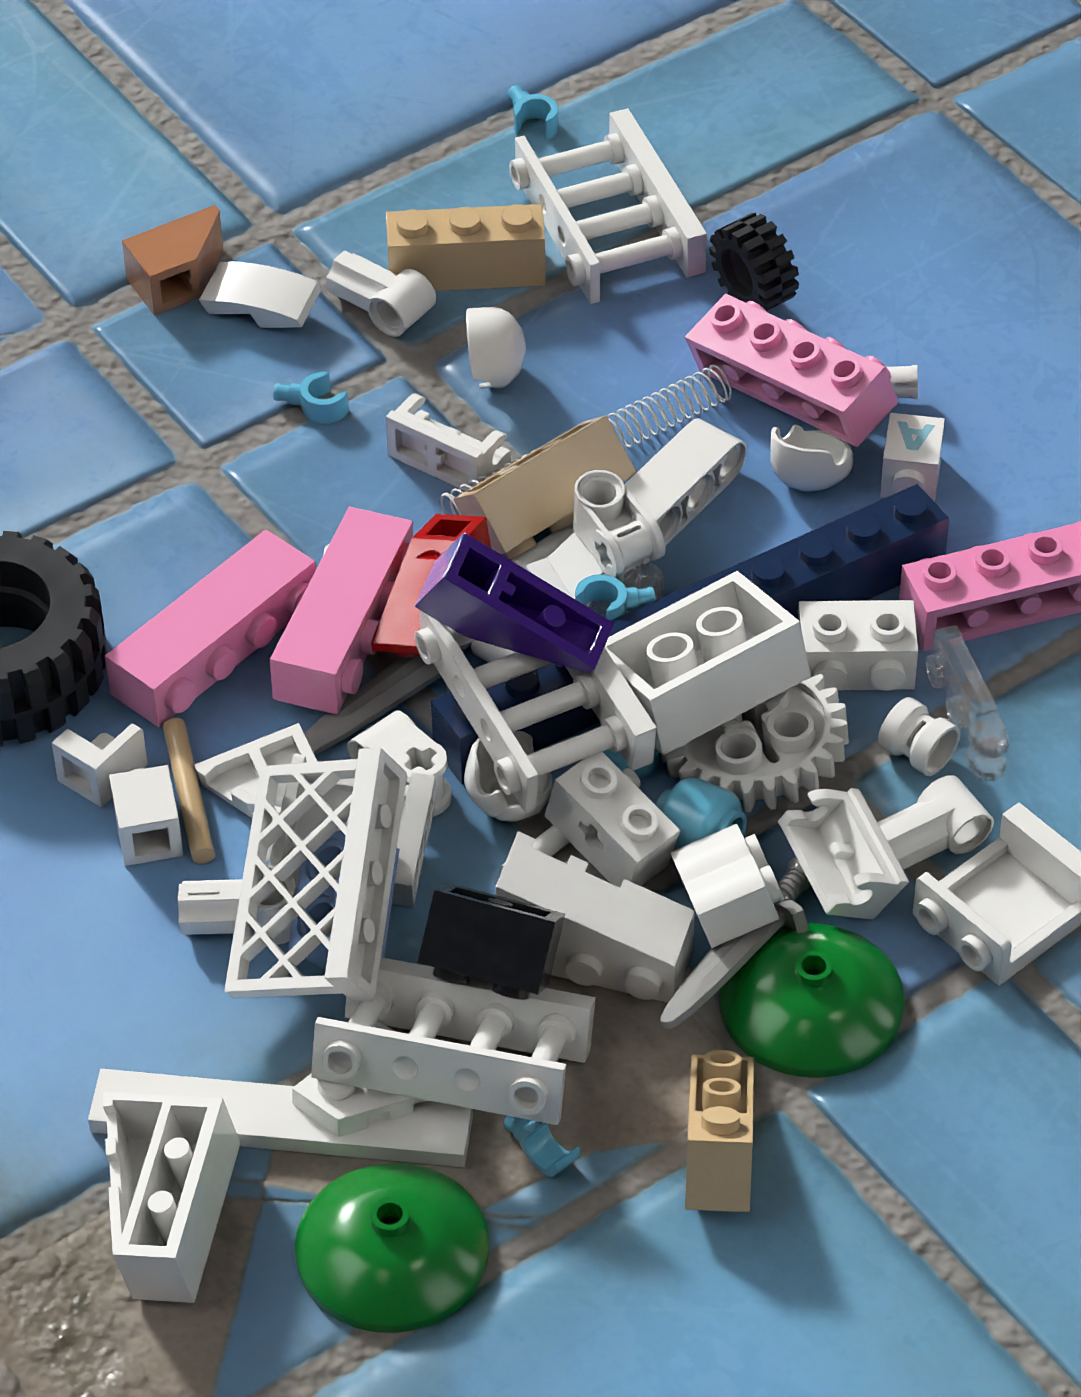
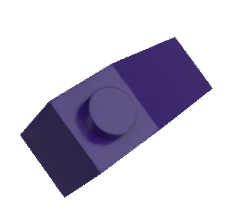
(511, 608)

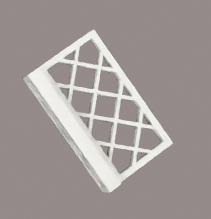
(363, 884)

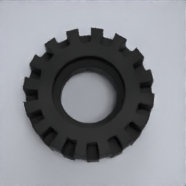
(754, 262)

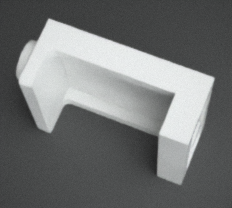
(413, 831)
(1007, 898)

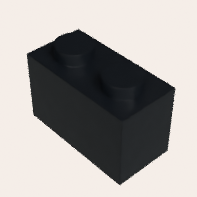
(490, 940)

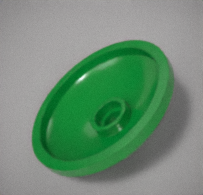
(814, 1021)
(397, 1272)

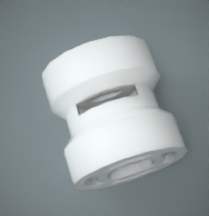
(919, 736)

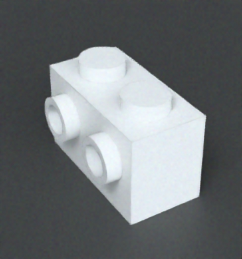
(858, 649)

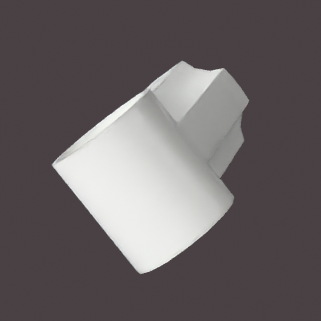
(391, 299)
(941, 819)
(213, 907)

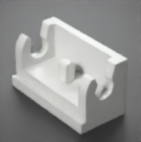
(440, 448)
(844, 854)

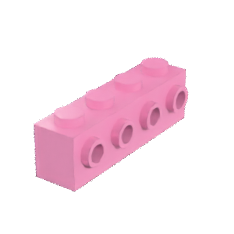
(793, 369)
(996, 585)
(339, 612)
(209, 629)

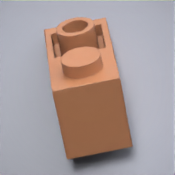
(174, 259)

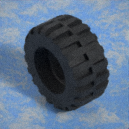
(65, 654)

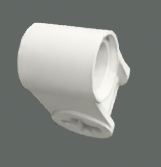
(614, 523)
(410, 749)

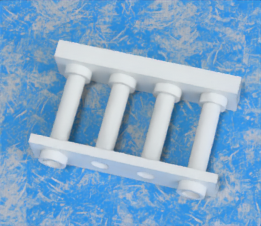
(641, 175)
(622, 717)
(452, 1073)

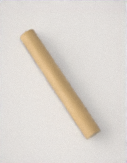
(188, 791)

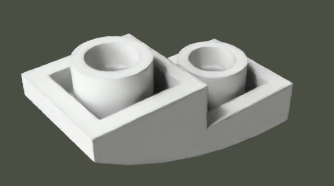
(267, 293)

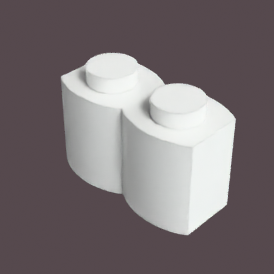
(728, 884)

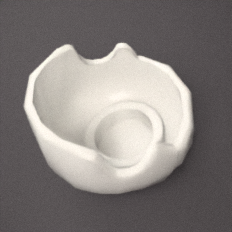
(494, 346)
(809, 458)
(485, 790)

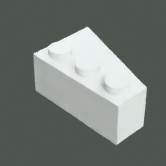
(610, 933)
(166, 1188)

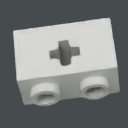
(611, 821)

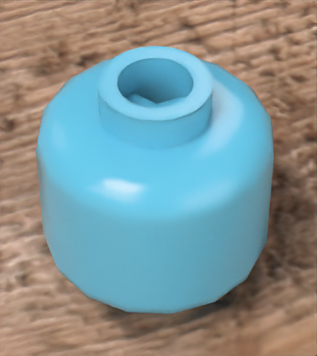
(700, 809)

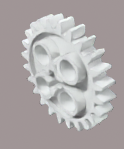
(800, 736)

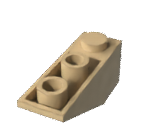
(720, 1132)

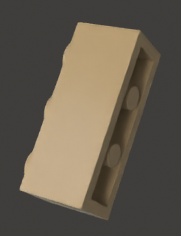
(470, 246)
(541, 486)

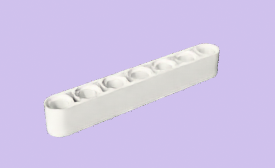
(670, 488)

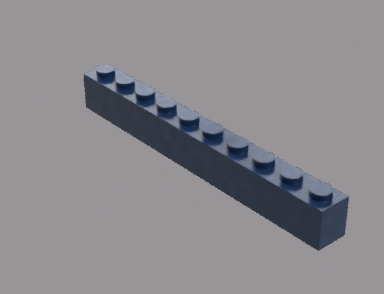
(835, 562)

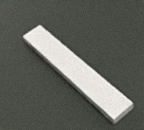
(269, 1120)

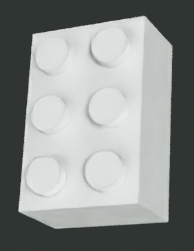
(710, 658)

